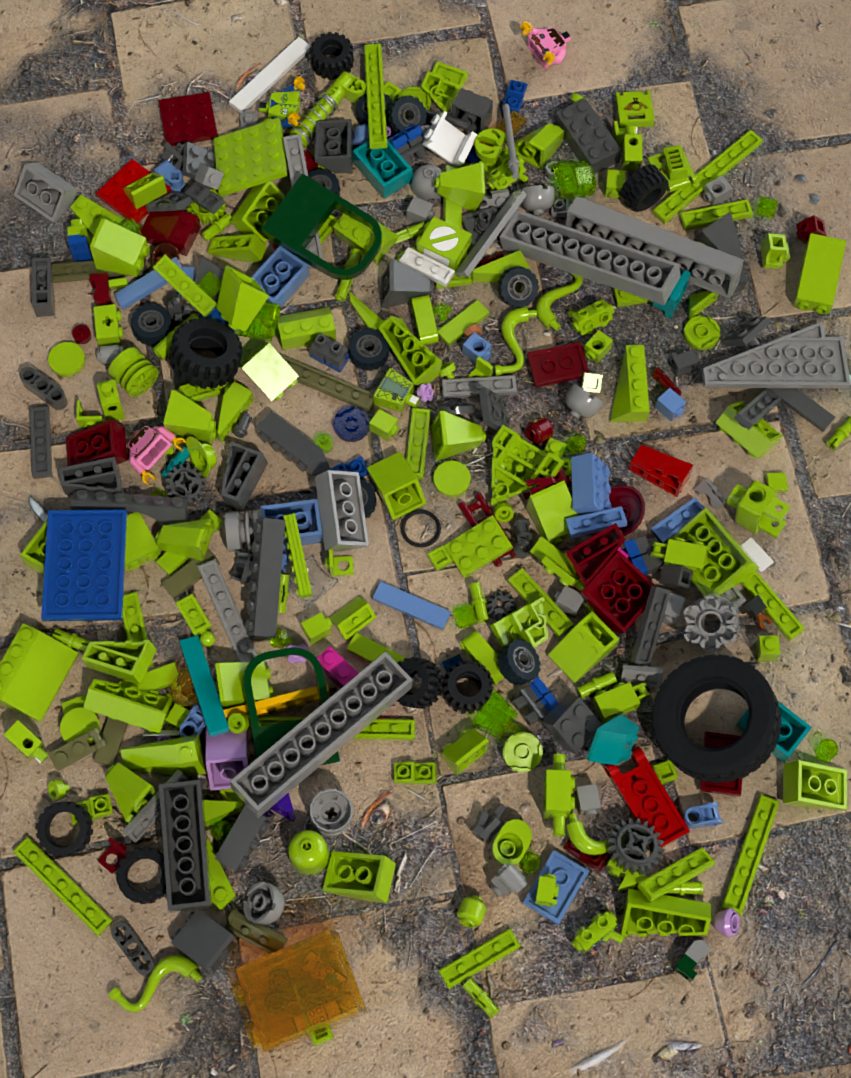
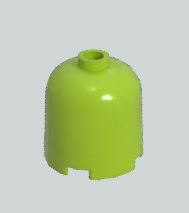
(311, 860)

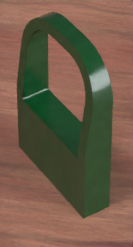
(302, 216)
(268, 735)

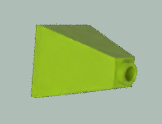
(463, 185)
(454, 435)

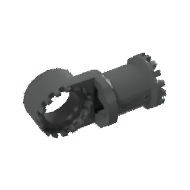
(523, 538)

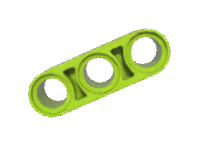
(424, 320)
(481, 652)

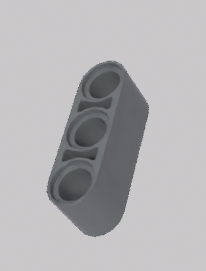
(48, 394)

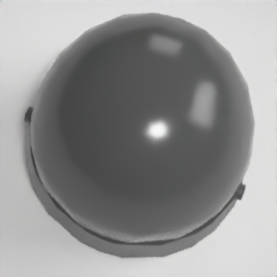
(242, 569)

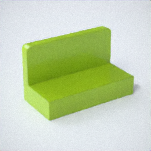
(353, 617)

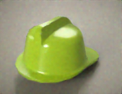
(201, 456)
(512, 842)

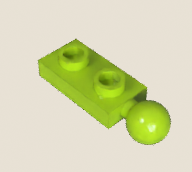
(198, 394)
(196, 619)

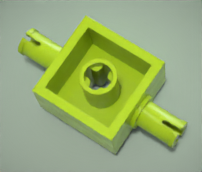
(557, 795)

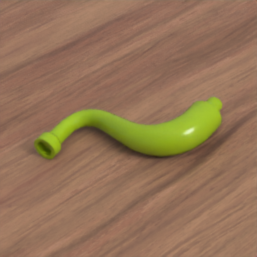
(544, 304)
(507, 327)
(582, 841)
(168, 964)

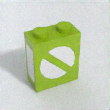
(444, 242)

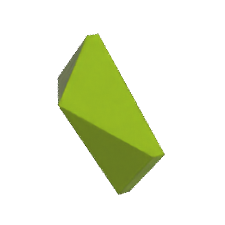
(700, 301)

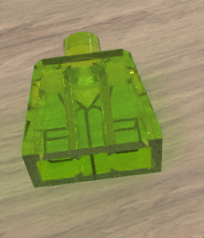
(497, 718)

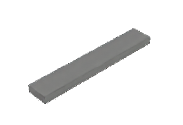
(491, 234)
(227, 611)

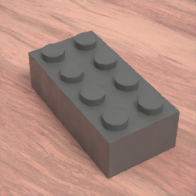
(588, 136)

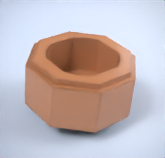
(471, 329)

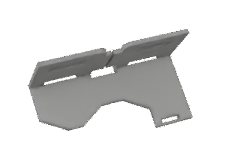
(704, 488)

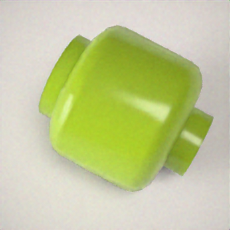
(471, 911)

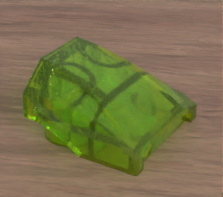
(575, 179)
(264, 323)

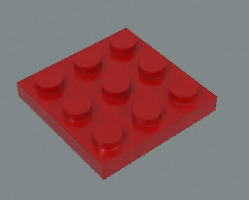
(115, 197)

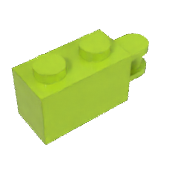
(681, 553)
(619, 700)

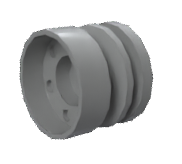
(240, 530)
(324, 802)

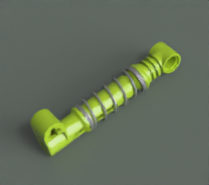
(345, 87)

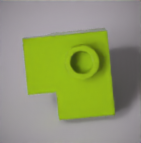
(774, 251)

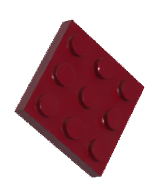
(188, 119)

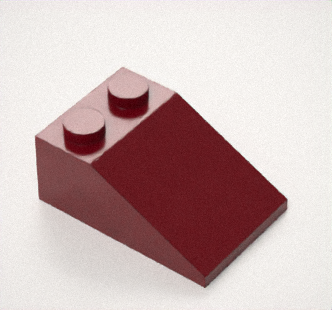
(173, 228)
(97, 443)

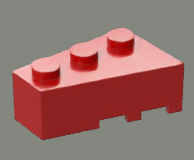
(661, 469)

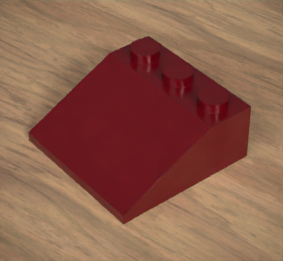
(618, 593)

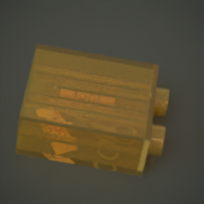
(298, 992)

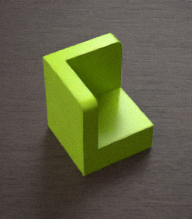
(618, 133)

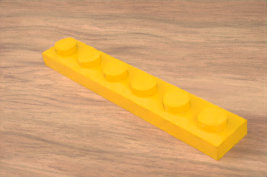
(279, 702)

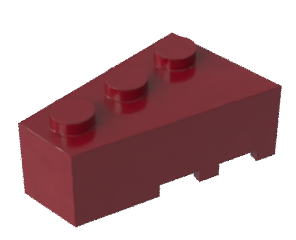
(594, 553)

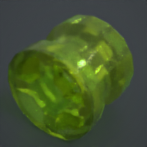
(829, 747)

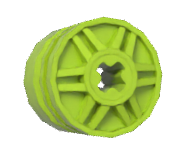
(133, 372)

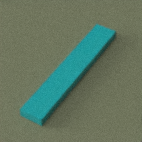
(204, 686)

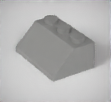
(44, 191)

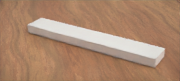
(270, 75)

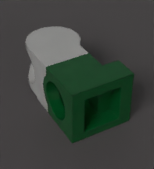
(697, 951)

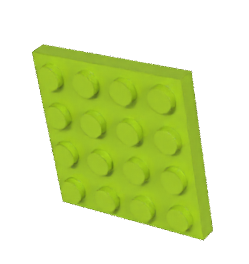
(250, 156)

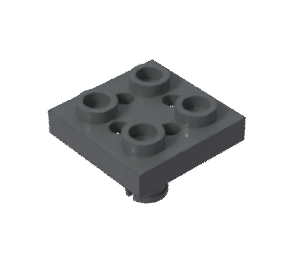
(479, 222)
(746, 332)
(493, 410)

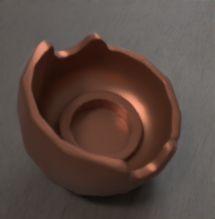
(167, 249)

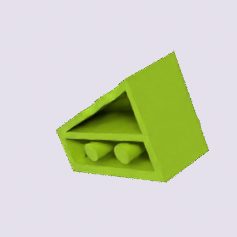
(123, 659)

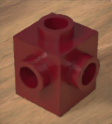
(810, 225)

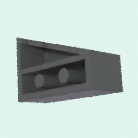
(92, 476)

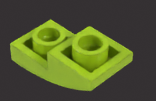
(415, 773)
(97, 807)

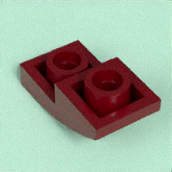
(595, 862)

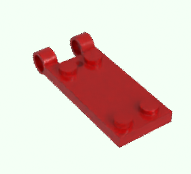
(648, 798)

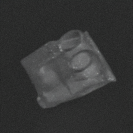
(319, 580)

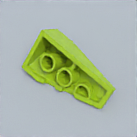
(167, 757)

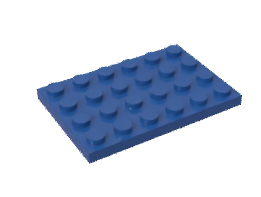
(84, 565)

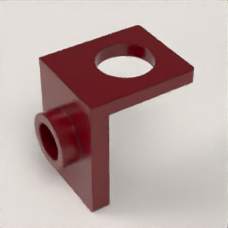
(116, 848)

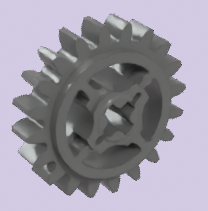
(633, 853)

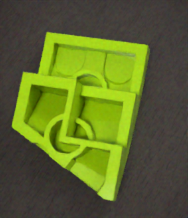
(444, 84)
(524, 623)

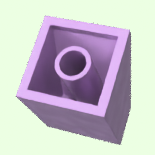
(226, 758)

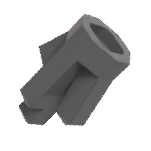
(177, 311)
(488, 823)

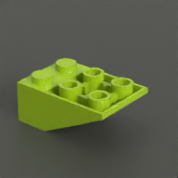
(584, 647)

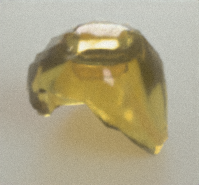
(183, 690)

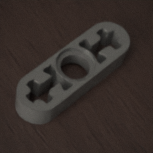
(119, 940)

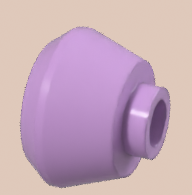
(727, 922)

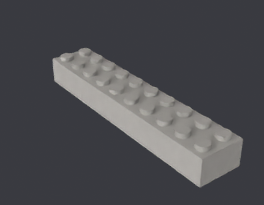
(591, 257)
(708, 266)
(321, 734)

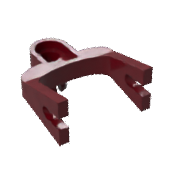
(546, 482)

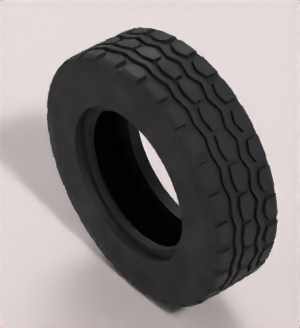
(701, 676)

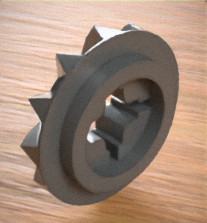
(492, 603)

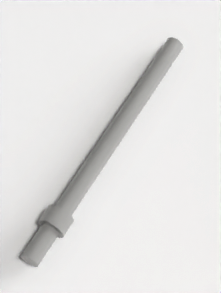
(513, 162)

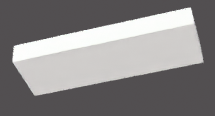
(427, 267)

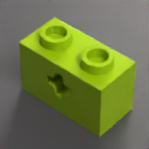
(106, 316)

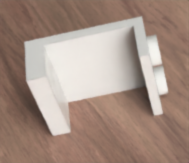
(448, 141)

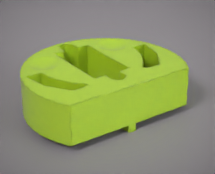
(492, 136)

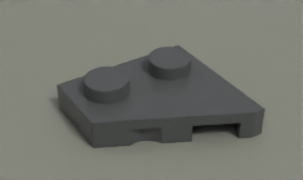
(170, 202)

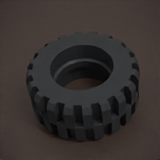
(210, 336)

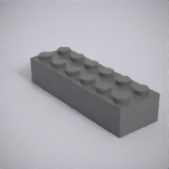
(185, 846)

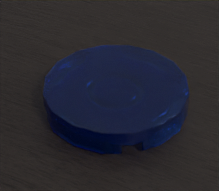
(351, 424)

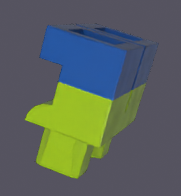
(79, 241)

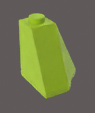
(539, 145)
(186, 538)
(128, 790)

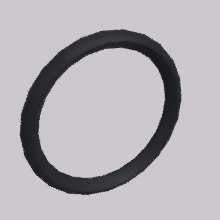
(418, 544)

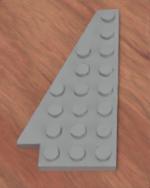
(791, 361)

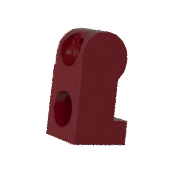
(103, 292)

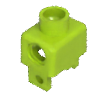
(757, 509)

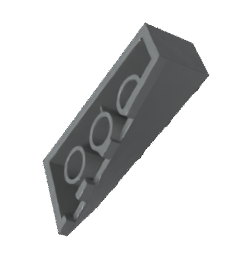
(292, 444)

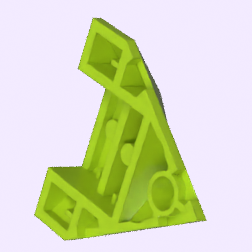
(518, 461)

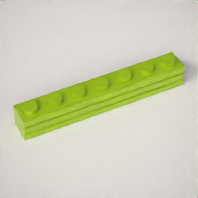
(297, 556)

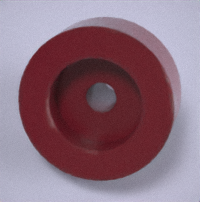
(81, 334)

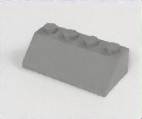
(341, 510)

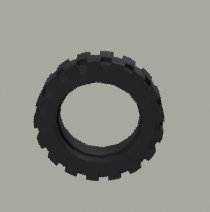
(44, 829)
(124, 867)

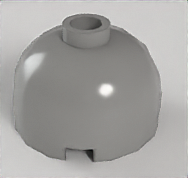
(423, 182)
(538, 199)
(582, 403)
(264, 903)

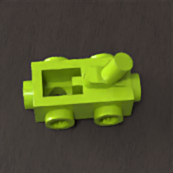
(501, 176)
(591, 317)
(600, 927)

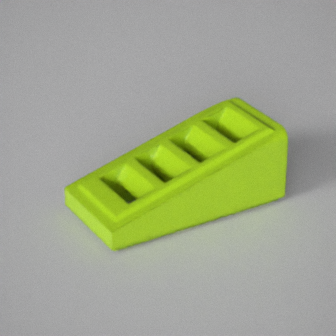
(676, 172)

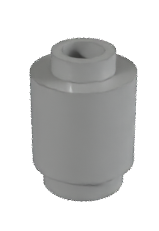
(108, 353)
(512, 878)

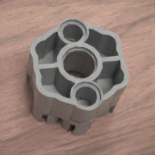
(712, 638)

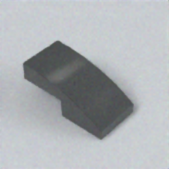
(205, 198)

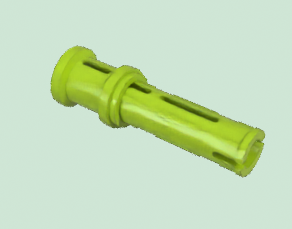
(344, 286)

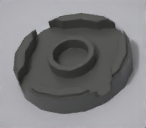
(452, 408)

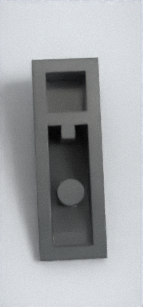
(42, 287)

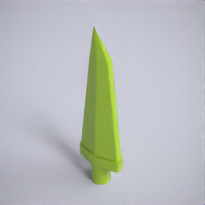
(367, 315)

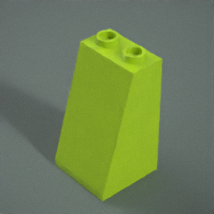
(819, 273)

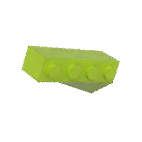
(414, 356)
(631, 395)
(128, 704)
(664, 916)

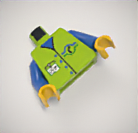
(285, 104)

